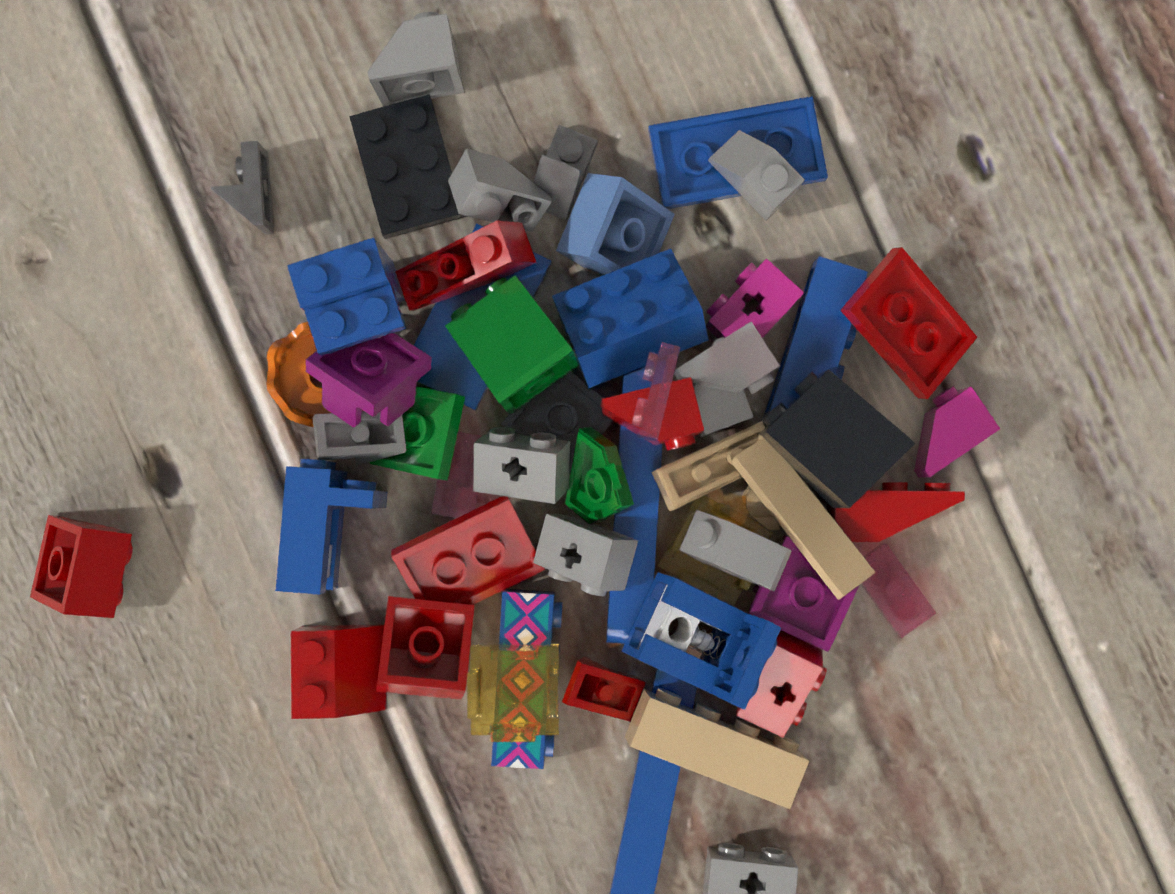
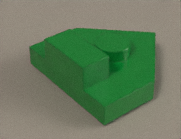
(597, 478)

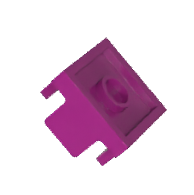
(370, 378)
(802, 602)

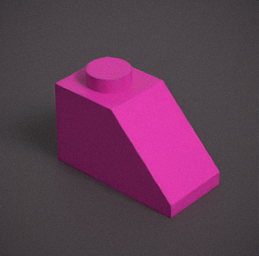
(952, 429)

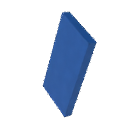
(685, 146)
(449, 365)

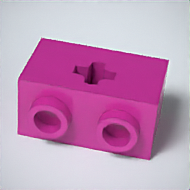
(765, 285)

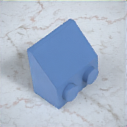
(613, 225)

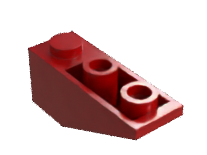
(466, 264)
(893, 509)

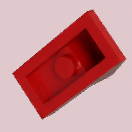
(603, 690)

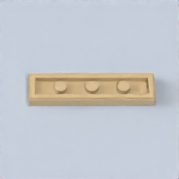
(803, 518)

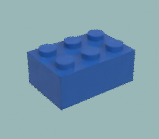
(629, 314)

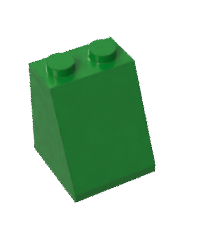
(511, 343)

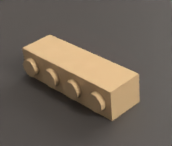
(717, 748)

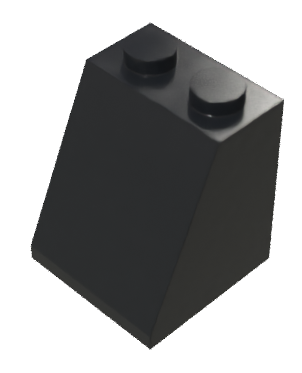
(834, 439)

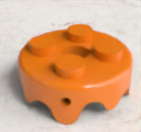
(288, 380)

